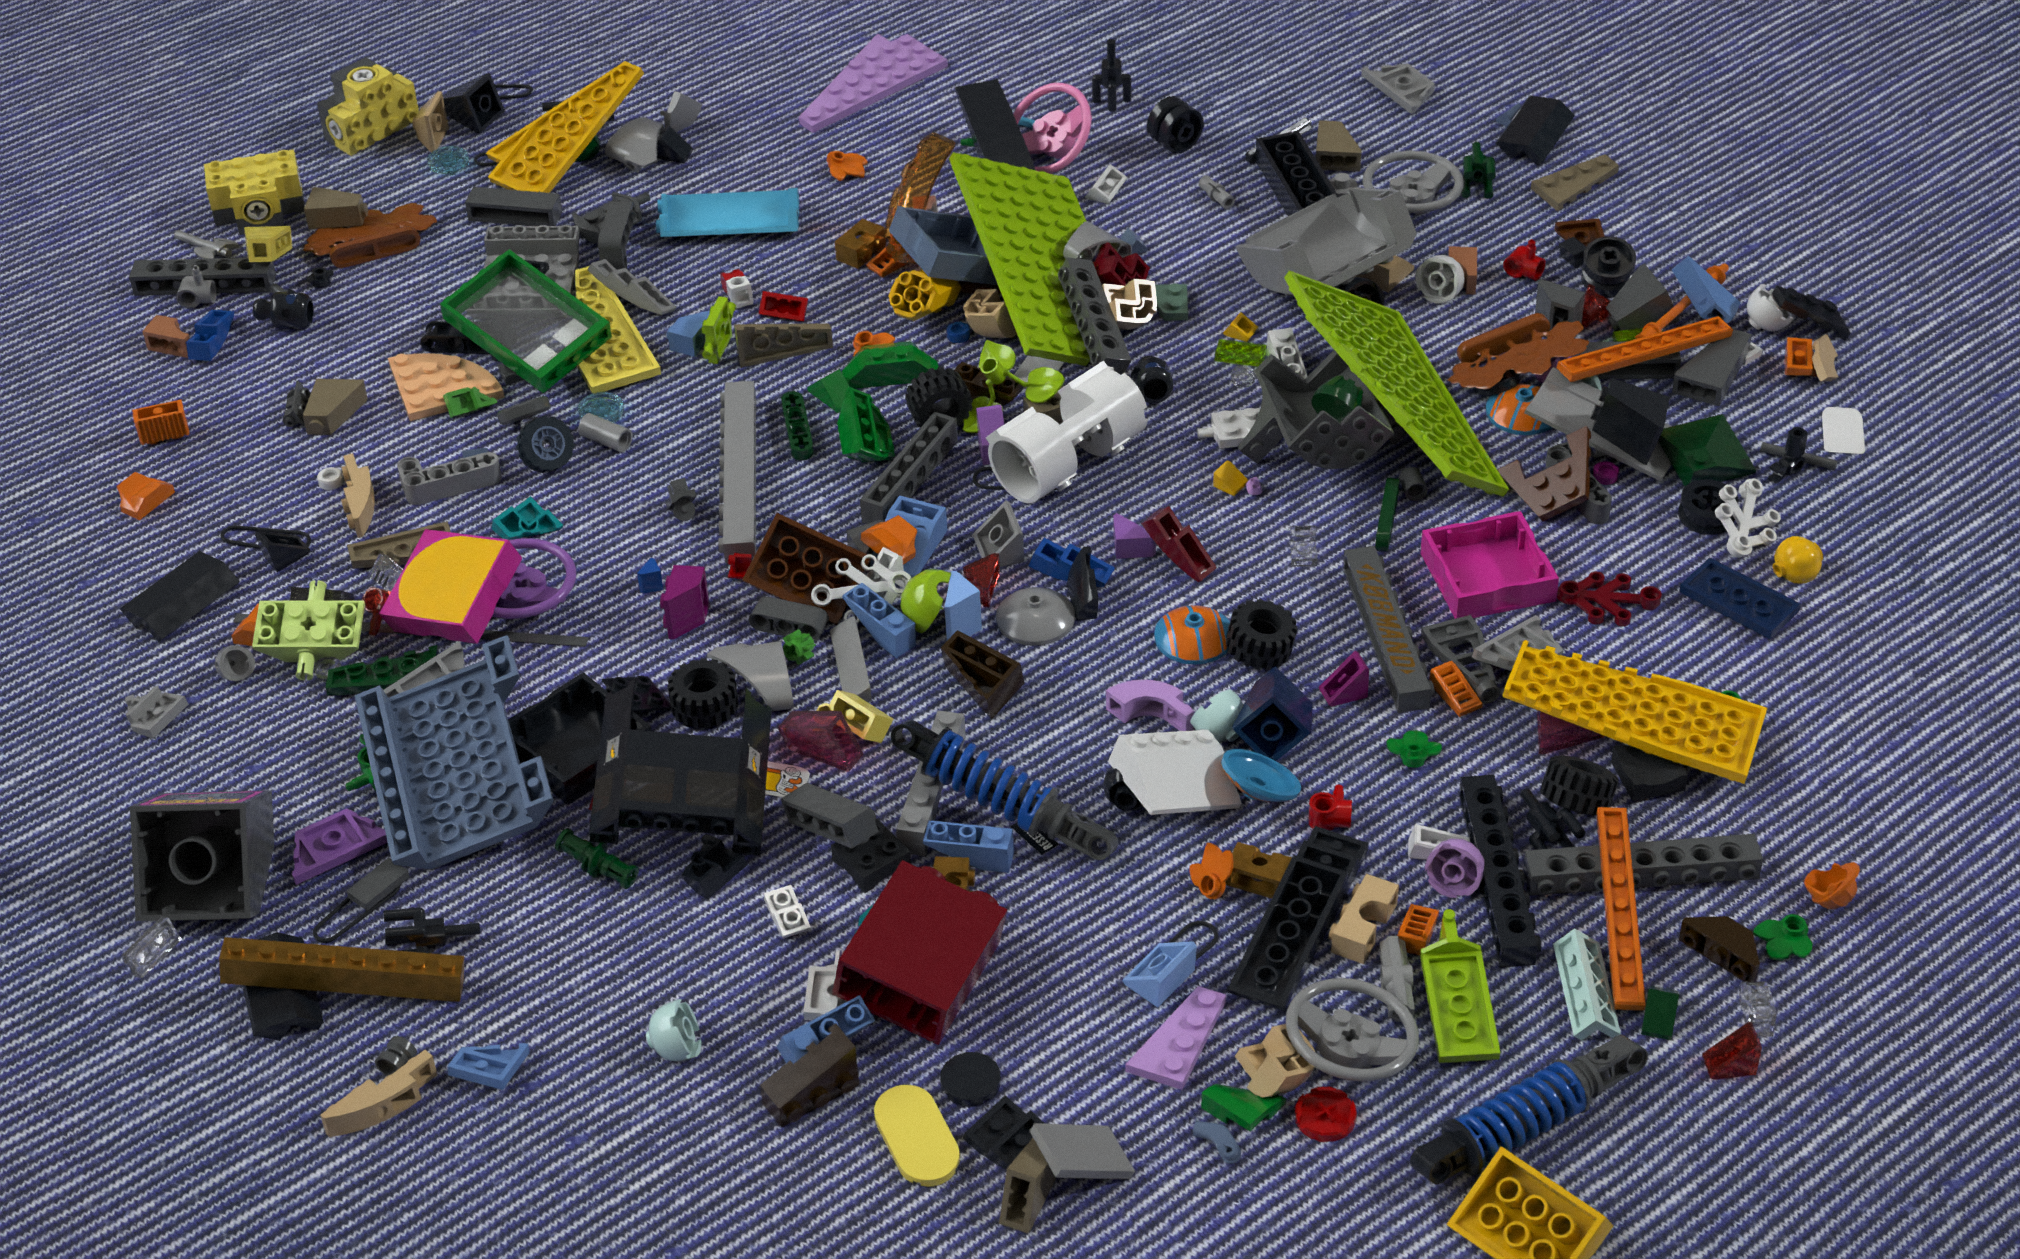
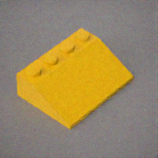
(1527, 1215)

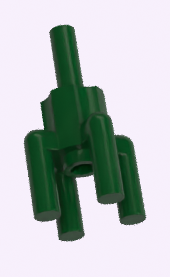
(1478, 169)

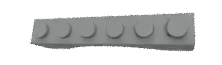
(925, 792)

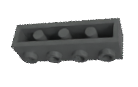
(830, 815)

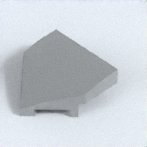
(681, 112)
(153, 711)

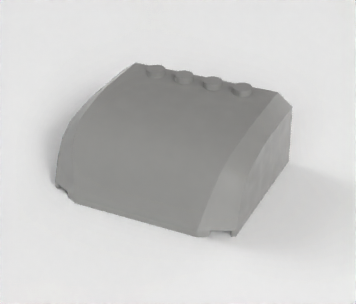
(1331, 239)

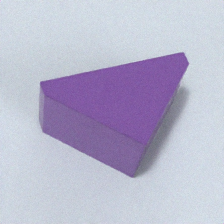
(1131, 539)

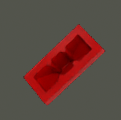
(783, 306)

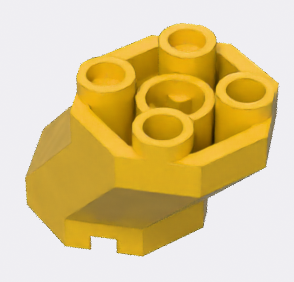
(919, 295)

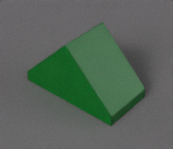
(830, 390)

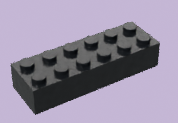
(1292, 171)

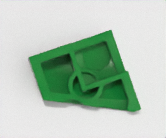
(1240, 1105)

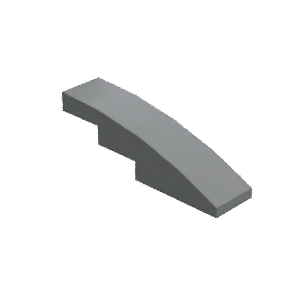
(637, 291)

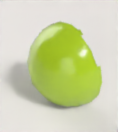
(920, 597)

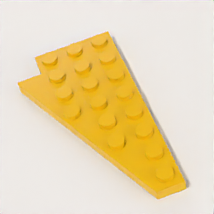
(548, 146)

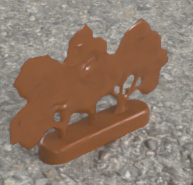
(375, 239)
(1521, 349)

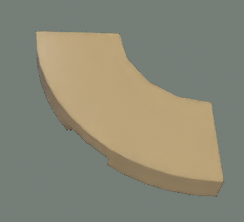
(1824, 359)

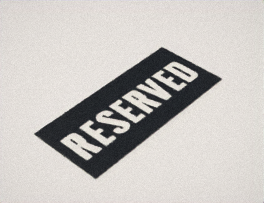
(1039, 842)

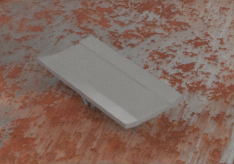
(1569, 408)

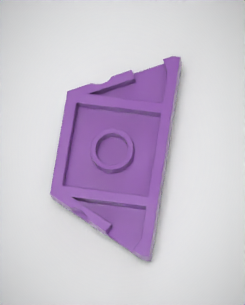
(333, 843)

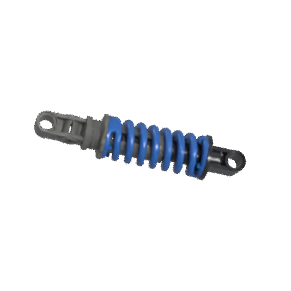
(1001, 789)
(1526, 1110)

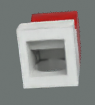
(737, 288)

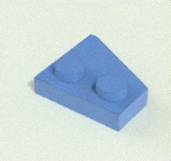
(487, 1064)

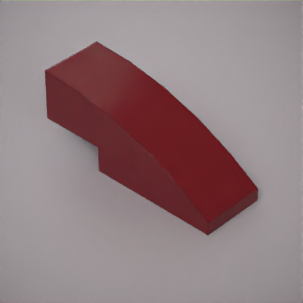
(1179, 543)

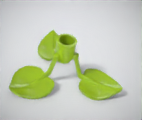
(995, 364)

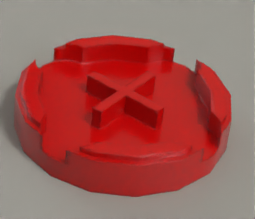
(1325, 1114)

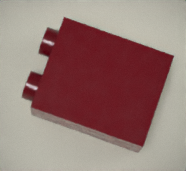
(920, 951)

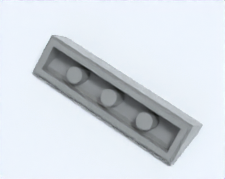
(850, 659)

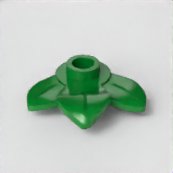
(1413, 748)
(1785, 937)

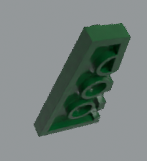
(383, 672)

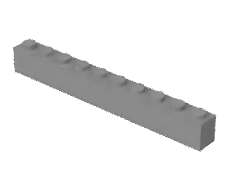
(739, 468)

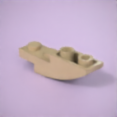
(359, 495)
(375, 1103)

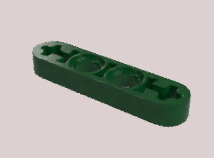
(797, 425)
(1387, 514)

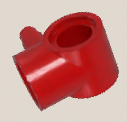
(1525, 262)
(1330, 810)

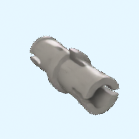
(1216, 192)

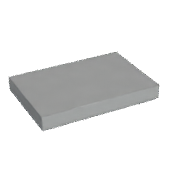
(1082, 1151)

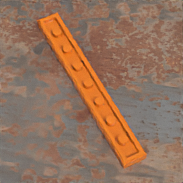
(1644, 349)
(1620, 909)

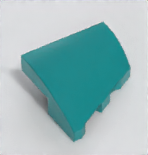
(525, 521)

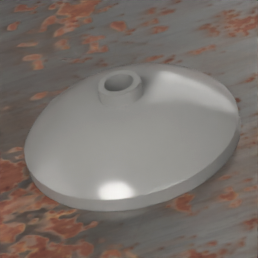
(1035, 616)

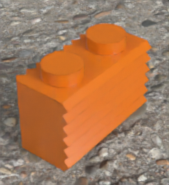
(161, 422)

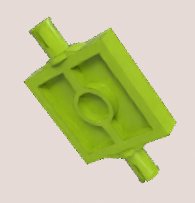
(718, 329)

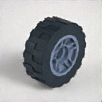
(547, 430)

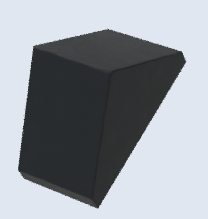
(672, 147)
(281, 549)

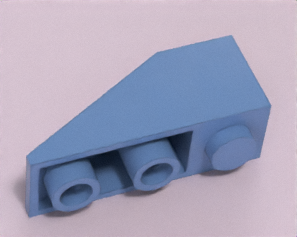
(1705, 292)
(882, 620)
(984, 845)
(850, 1017)

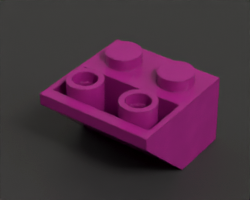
(684, 600)

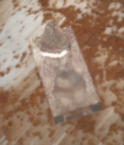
(151, 947)

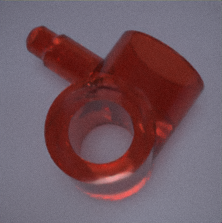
(1594, 307)
(374, 601)

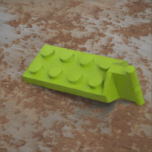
(1459, 997)

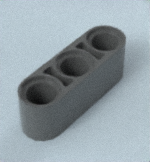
(785, 617)

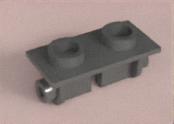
(295, 405)

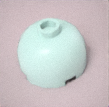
(1219, 716)
(673, 1032)

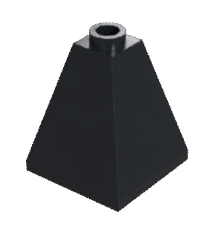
(474, 103)

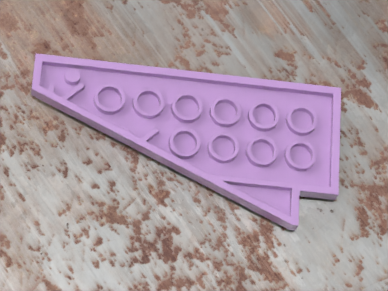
(871, 76)

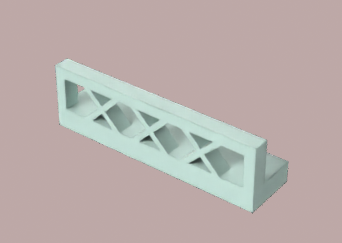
(1583, 982)

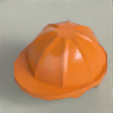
(1833, 887)

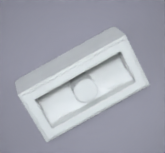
(1106, 185)

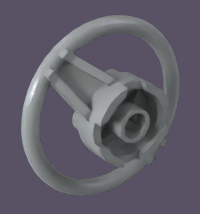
(1416, 188)
(1349, 1039)

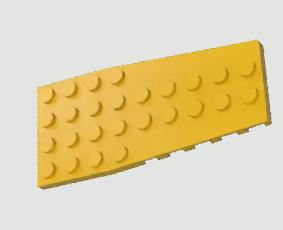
(1650, 714)

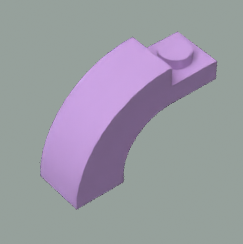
(1149, 699)

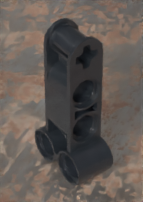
(449, 340)

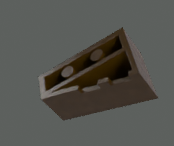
(982, 672)
(813, 1080)

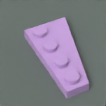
(1177, 1044)

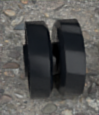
(1175, 124)
(1608, 265)

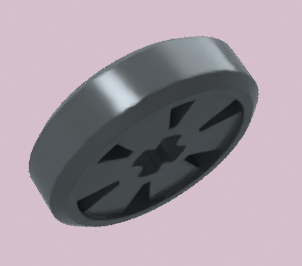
(523, 410)

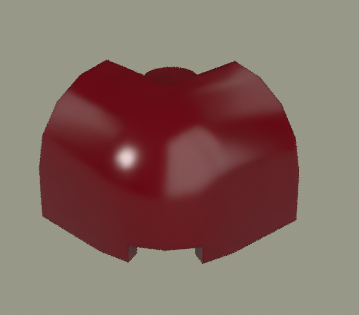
(1117, 269)

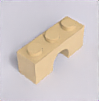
(1370, 900)

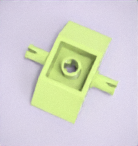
(308, 629)

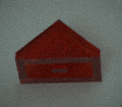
(984, 576)
(1734, 1055)

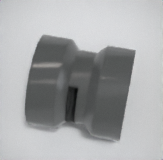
(398, 1053)

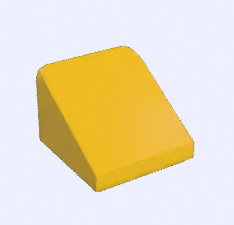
(1241, 328)
(1229, 478)

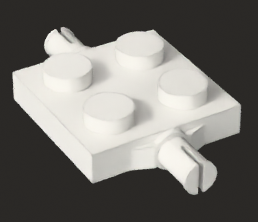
(1230, 427)
(819, 990)

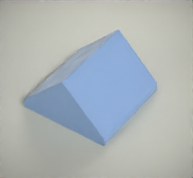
(962, 606)
(1162, 971)

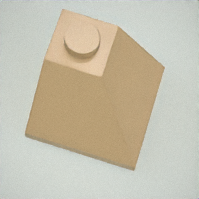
(431, 122)
(1389, 274)

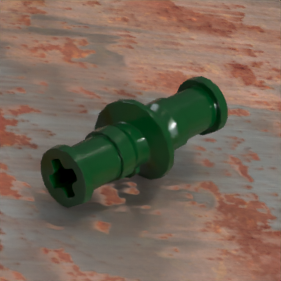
(595, 859)

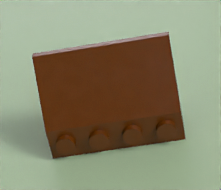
(798, 559)

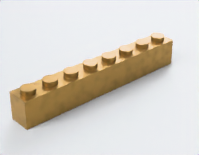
(341, 969)

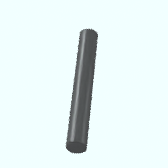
(1809, 458)

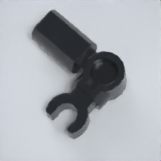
(1792, 460)

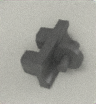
(681, 499)

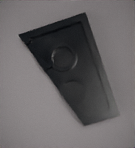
(1805, 306)

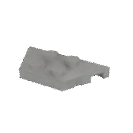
(1401, 84)
(1505, 647)
(441, 665)

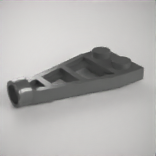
(1457, 632)

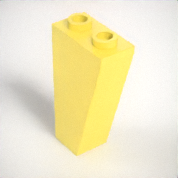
(267, 242)

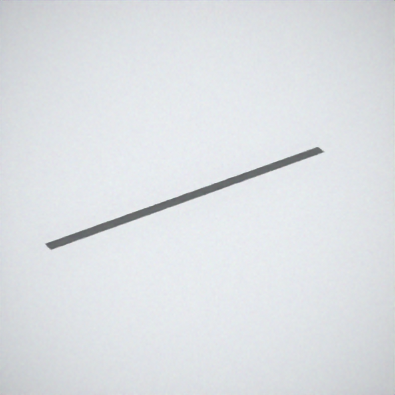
(487, 635)

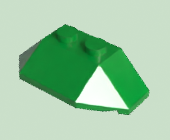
(887, 365)
(864, 429)

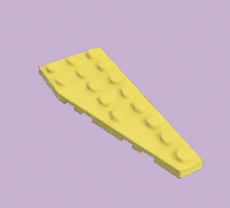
(625, 355)

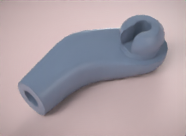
(1221, 1137)

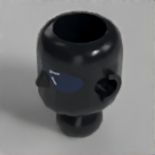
(286, 310)
(1153, 379)

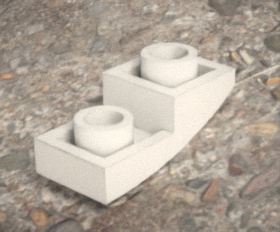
(786, 911)

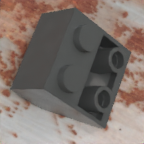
(1559, 303)

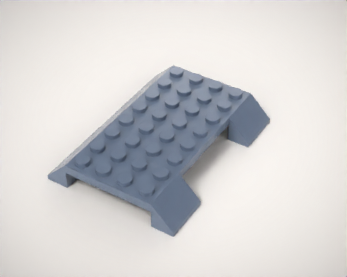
(451, 763)

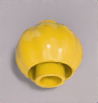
(1798, 560)

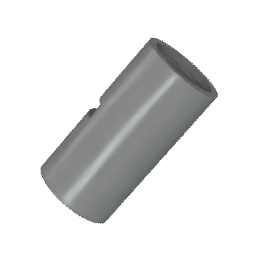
(605, 432)

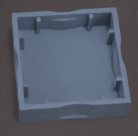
(943, 244)

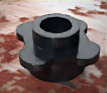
(320, 277)

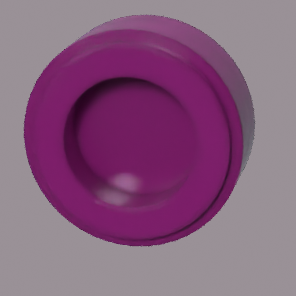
(1606, 473)

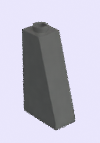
(1713, 369)

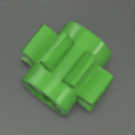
(798, 647)

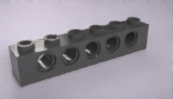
(229, 275)
(1093, 314)
(910, 467)

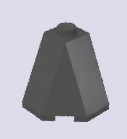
(1639, 302)

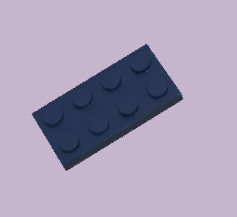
(1740, 598)

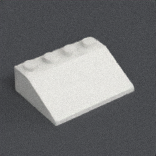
(1175, 771)

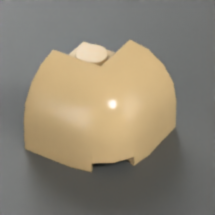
(1133, 303)
(989, 315)
(1274, 1064)

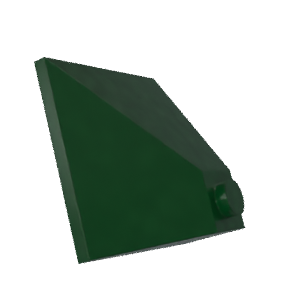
(1705, 451)

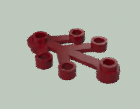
(1577, 593)

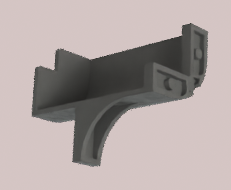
(1316, 437)

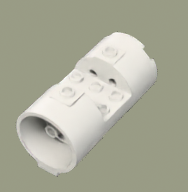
(1039, 455)

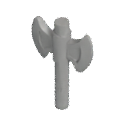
(207, 248)

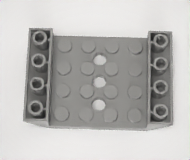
(539, 243)

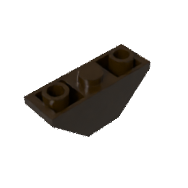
(977, 386)
(1723, 943)

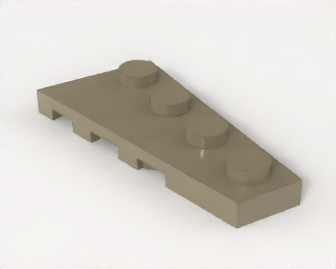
(1570, 182)
(778, 341)
(395, 546)

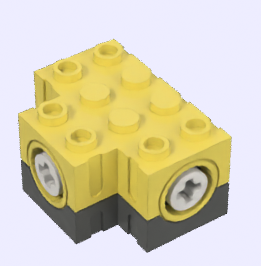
(366, 106)
(254, 189)

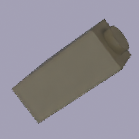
(1337, 148)
(334, 209)
(332, 404)
(1025, 1188)

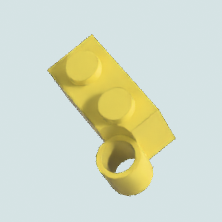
(860, 715)

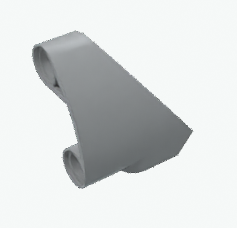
(635, 143)
(1088, 240)
(763, 668)

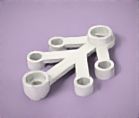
(1739, 543)
(881, 586)

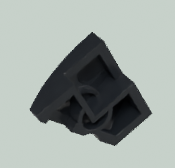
(1083, 587)
(712, 867)

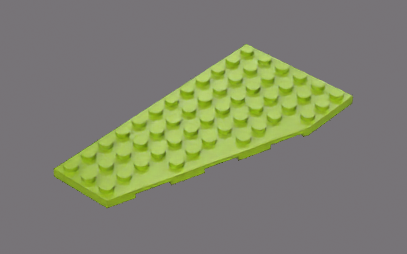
(1024, 228)
(1400, 375)

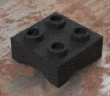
(1647, 774)
(872, 860)

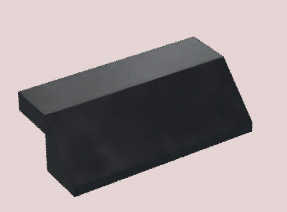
(1535, 128)
(180, 595)
(276, 1009)

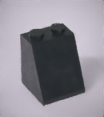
(1630, 418)

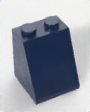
(1274, 716)

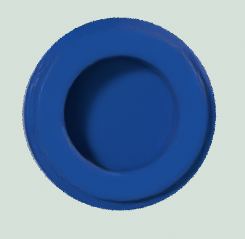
(958, 332)

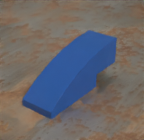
(209, 335)
(1057, 562)

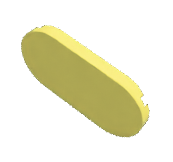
(916, 1135)

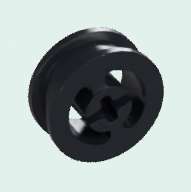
(1693, 507)

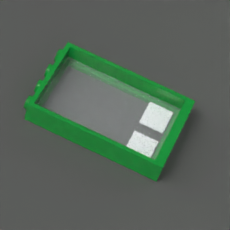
(526, 320)

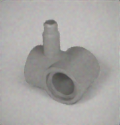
(195, 290)

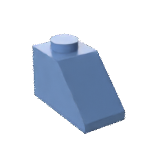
(686, 334)

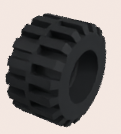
(934, 386)
(1261, 634)
(703, 693)
(1578, 784)

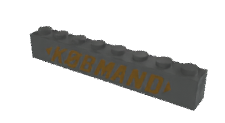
(1387, 629)

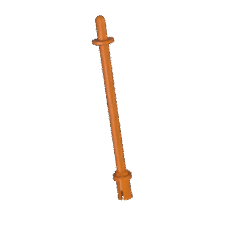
(1651, 328)

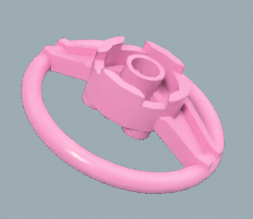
(1057, 131)

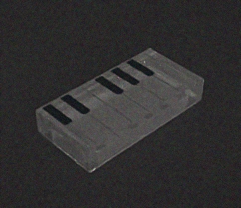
(385, 572)

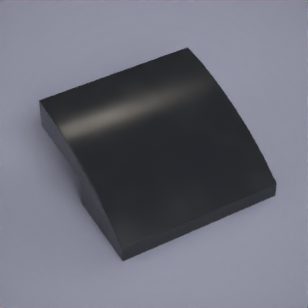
(1002, 1132)

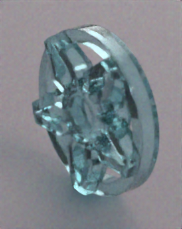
(448, 160)
(602, 407)

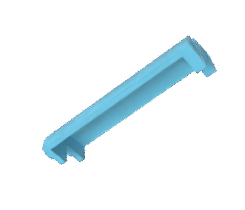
(728, 213)

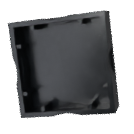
(566, 735)

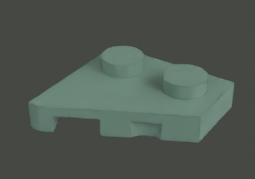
(1172, 301)

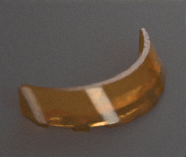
(916, 185)

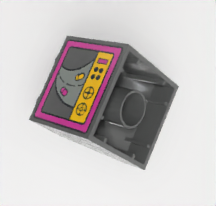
(172, 867)

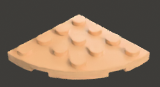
(428, 376)

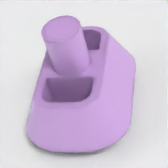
(1254, 486)

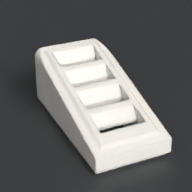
(1425, 839)

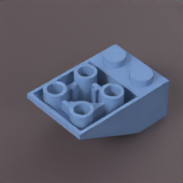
(930, 524)

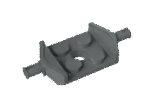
(592, 222)

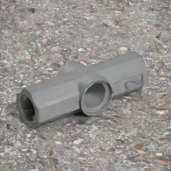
(1396, 974)

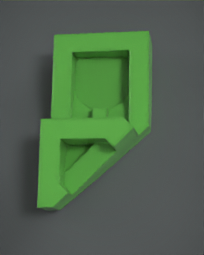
(466, 401)

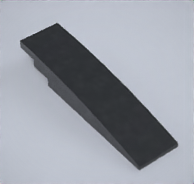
(993, 124)
(1298, 917)

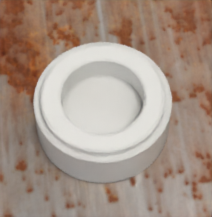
(330, 478)

